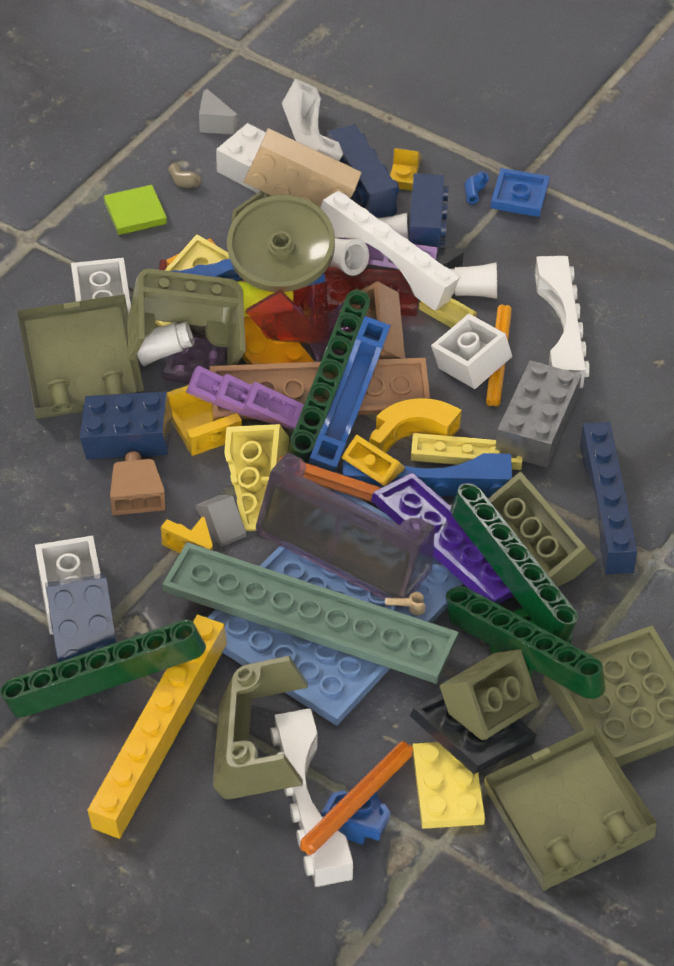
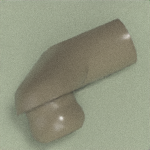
(184, 179)

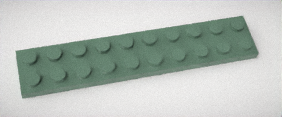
(311, 612)

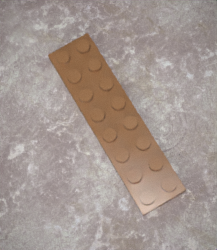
(391, 382)

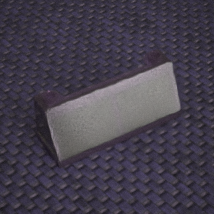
(343, 535)

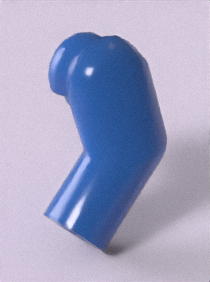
(474, 185)

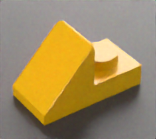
(404, 166)
(176, 535)

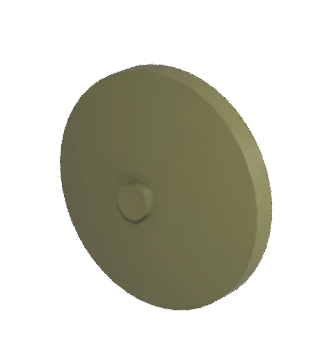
(281, 243)

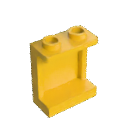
(195, 422)

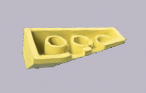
(251, 457)

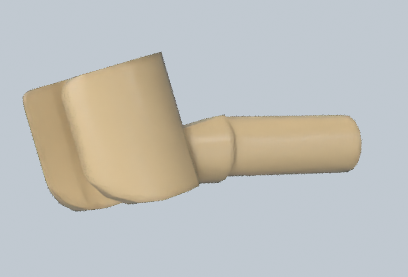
(414, 602)

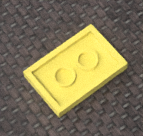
(446, 789)

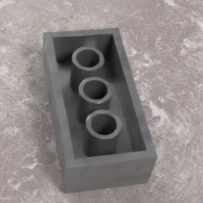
(538, 413)

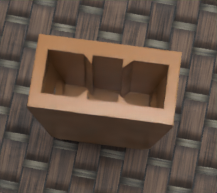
(136, 486)

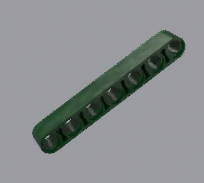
(331, 364)
(513, 562)
(540, 649)
(103, 668)

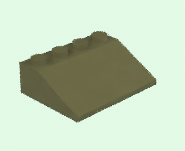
(541, 530)

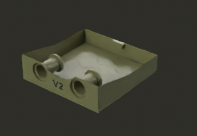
(77, 353)
(638, 699)
(570, 807)

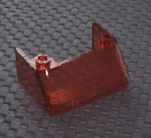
(296, 321)

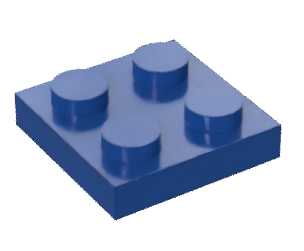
(520, 192)

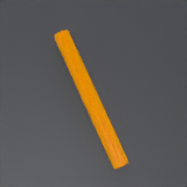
(495, 381)

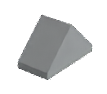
(216, 116)
(222, 519)

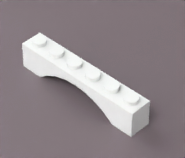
(302, 111)
(427, 277)
(555, 285)
(297, 739)

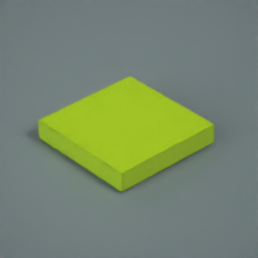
(135, 209)

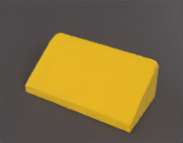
(372, 461)

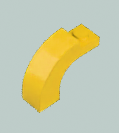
(414, 416)

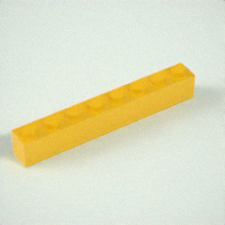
(154, 734)

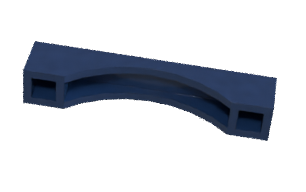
(615, 524)

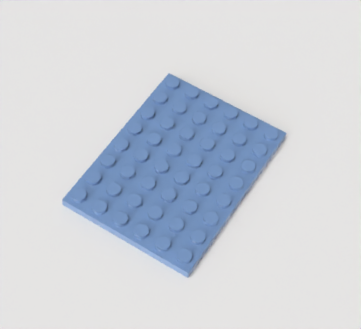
(333, 677)

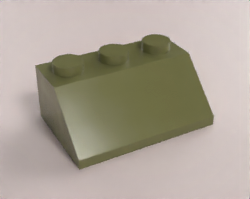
(491, 693)

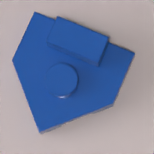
(366, 822)

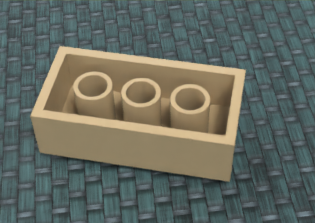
(299, 171)

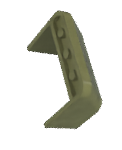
(189, 298)
(236, 762)

